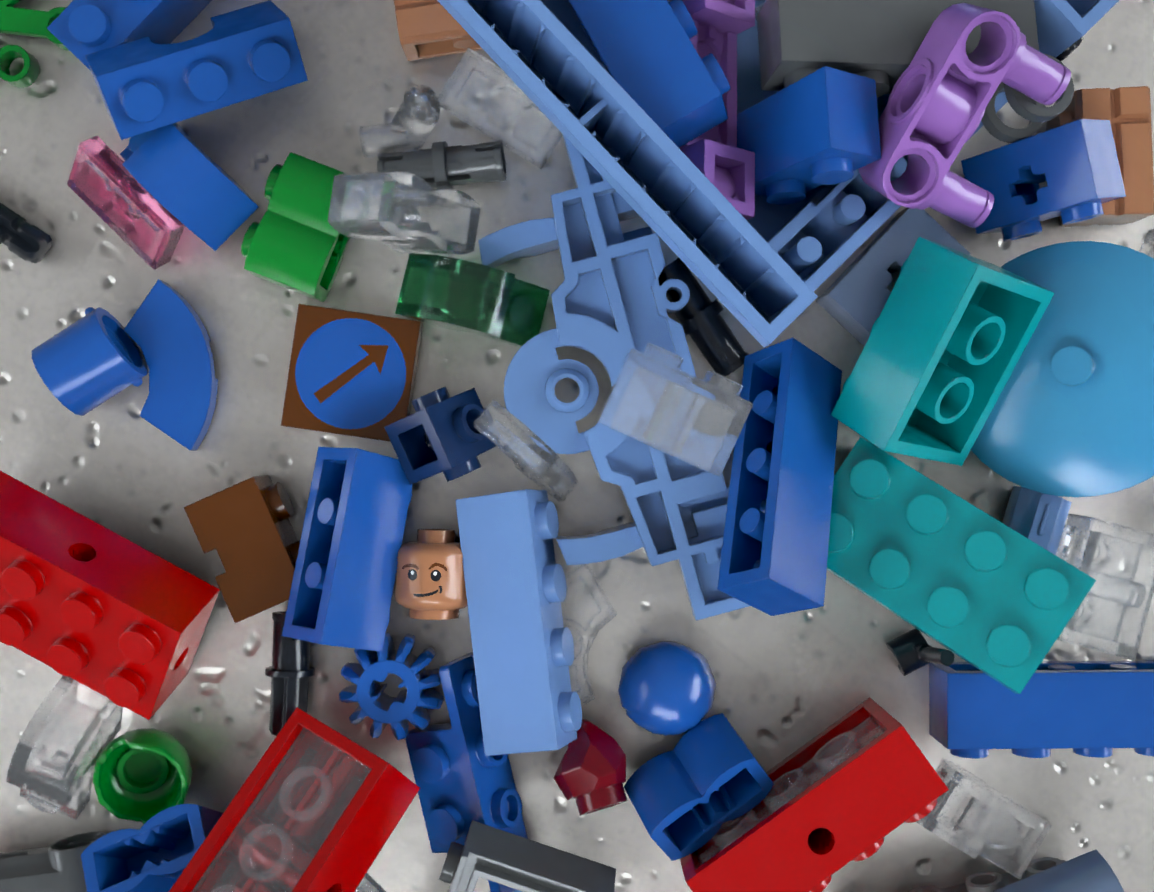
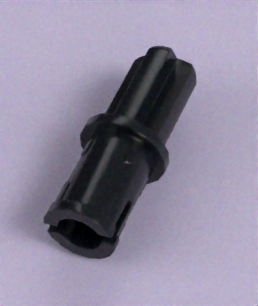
(288, 675)

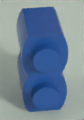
(697, 787)
(150, 856)

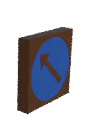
(350, 372)

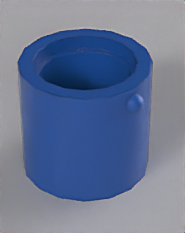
(89, 361)

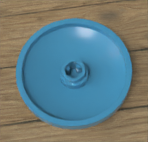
(1083, 389)

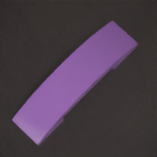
(716, 150)

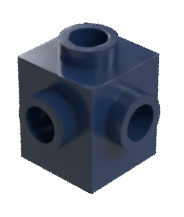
(449, 434)

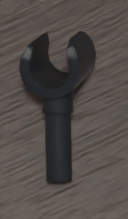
(914, 652)

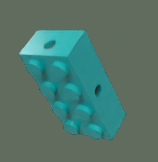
(949, 566)

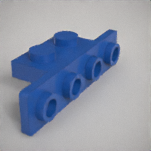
(456, 775)

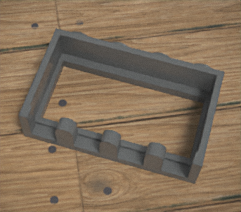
(520, 865)

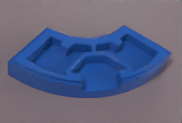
(179, 365)

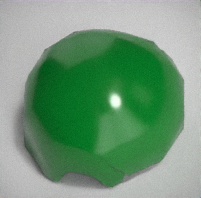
(142, 774)

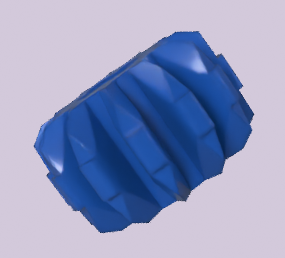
(409, 704)

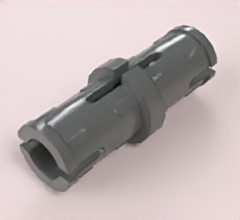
(449, 165)

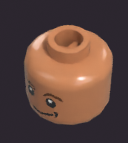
(431, 576)

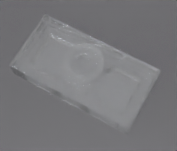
(497, 107)

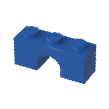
(164, 84)

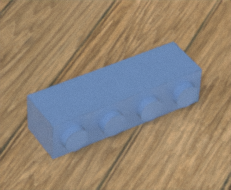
(518, 622)

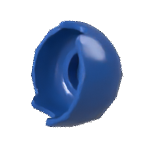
(667, 688)

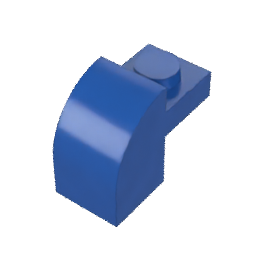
(188, 183)

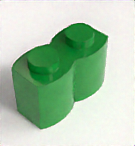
(293, 239)

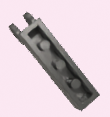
(879, 43)

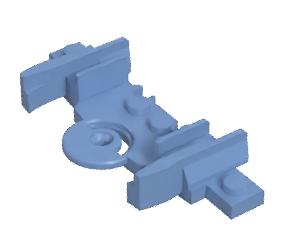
(607, 308)

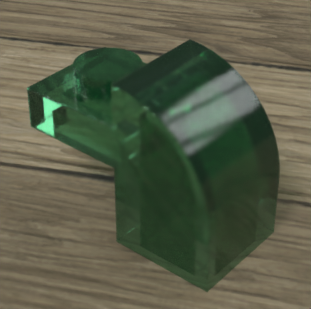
(471, 298)

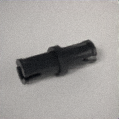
(703, 322)

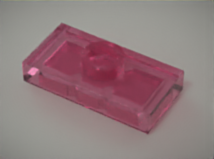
(124, 203)

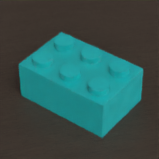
(940, 354)

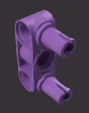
(943, 102)

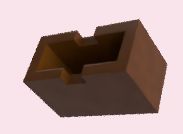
(253, 541)

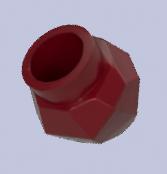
(592, 770)

